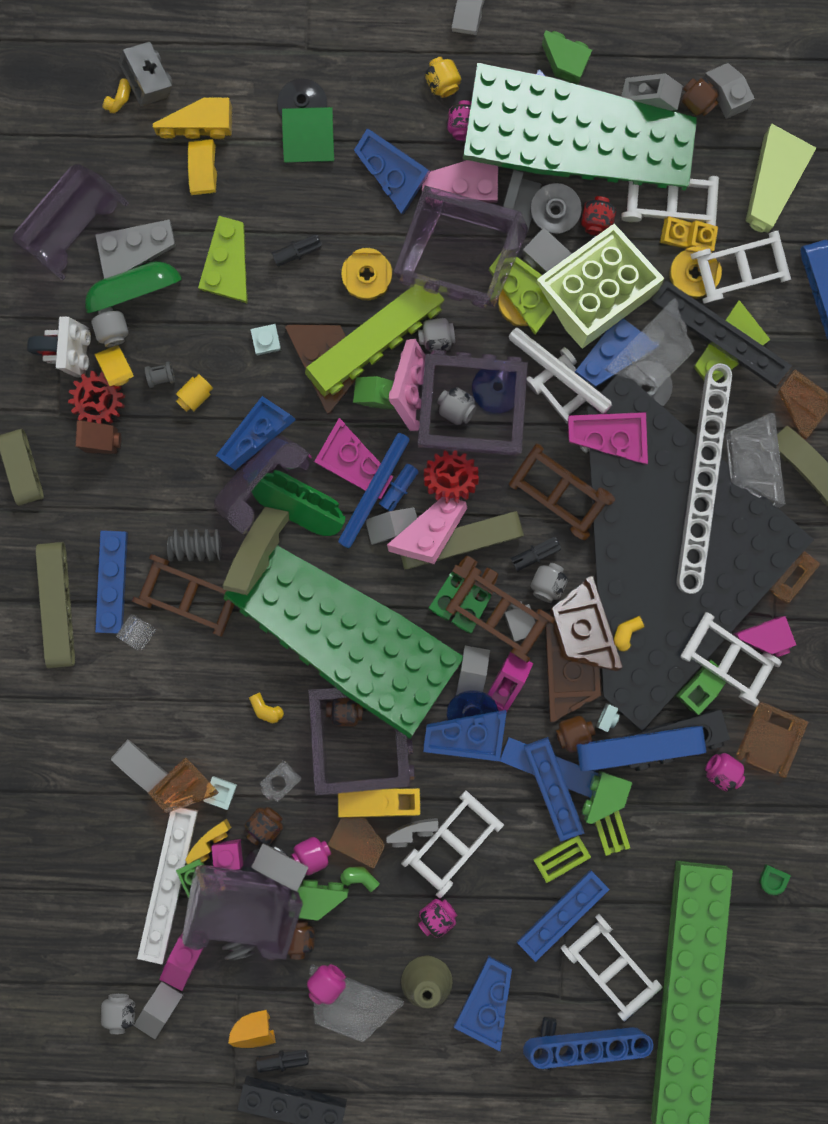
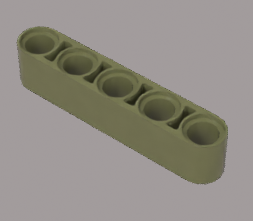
(475, 537)
(55, 605)

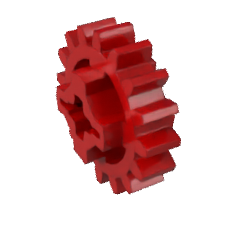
(87, 404)
(448, 474)

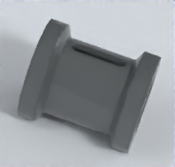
(160, 374)

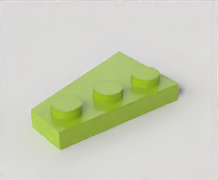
(225, 263)
(526, 294)
(711, 356)

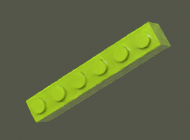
(373, 338)

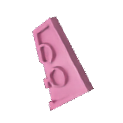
(467, 179)

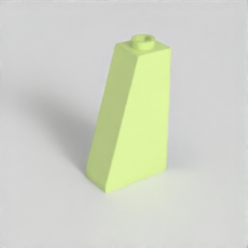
(778, 171)

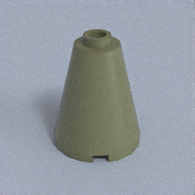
(426, 982)

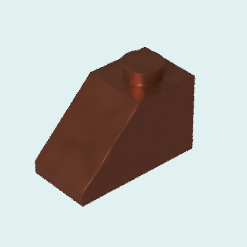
(97, 438)

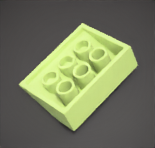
(599, 285)

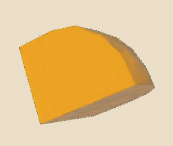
(252, 1031)

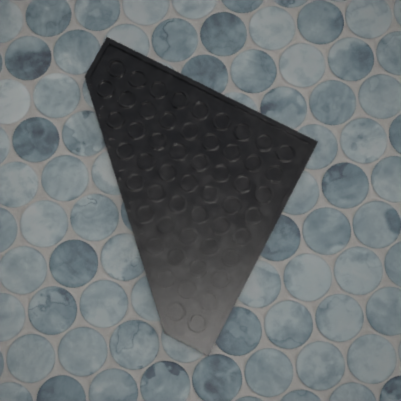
(641, 549)

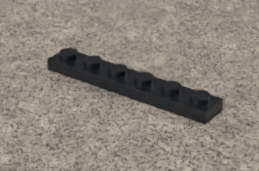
(724, 336)

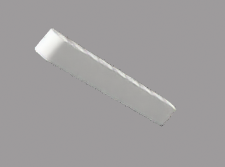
(711, 467)

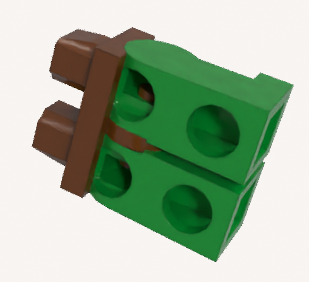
(474, 601)

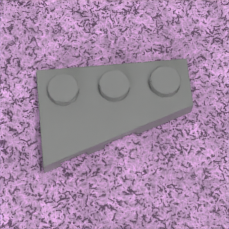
(133, 246)

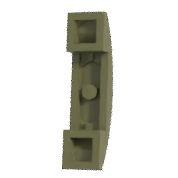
(804, 460)

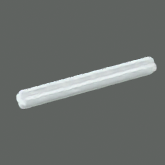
(560, 370)

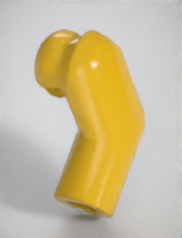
(120, 99)
(624, 633)
(265, 712)

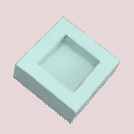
(265, 339)
(608, 718)
(226, 792)

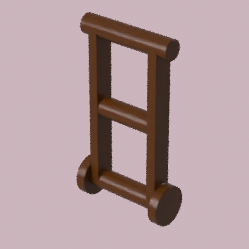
(578, 527)
(146, 601)
(541, 616)

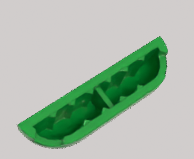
(130, 285)
(305, 504)

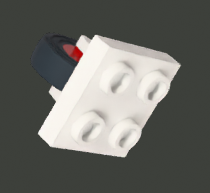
(64, 346)

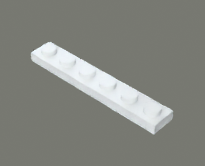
(167, 885)

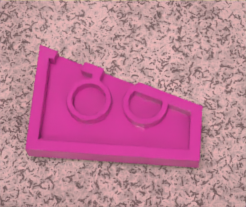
(613, 434)
(349, 458)

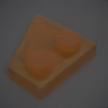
(804, 402)
(182, 787)
(357, 840)

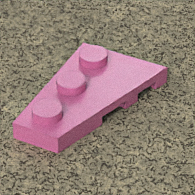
(408, 377)
(429, 532)

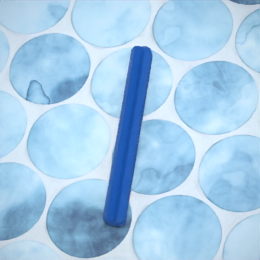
(373, 490)

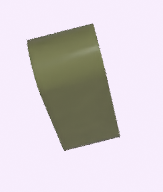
(20, 467)

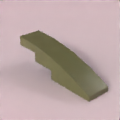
(254, 552)

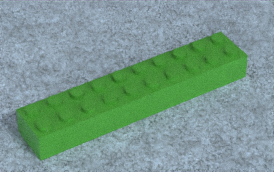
(691, 994)

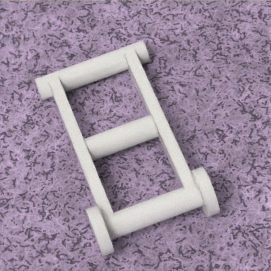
(635, 215)
(716, 294)
(537, 387)
(769, 661)
(445, 883)
(573, 954)

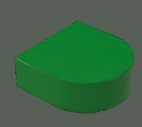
(773, 880)

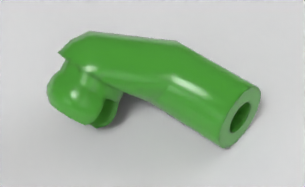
(359, 875)

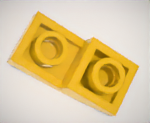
(201, 167)
(688, 234)
(114, 366)
(203, 846)

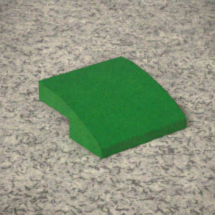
(308, 134)

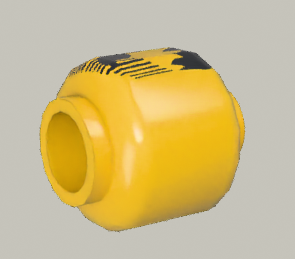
(443, 77)

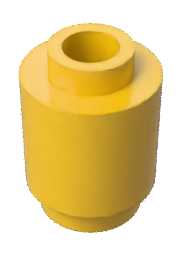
(193, 393)

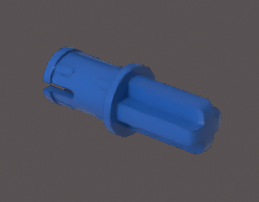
(399, 487)

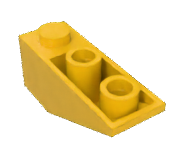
(202, 118)
(379, 803)

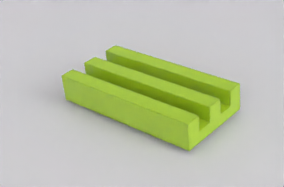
(616, 847)
(543, 868)

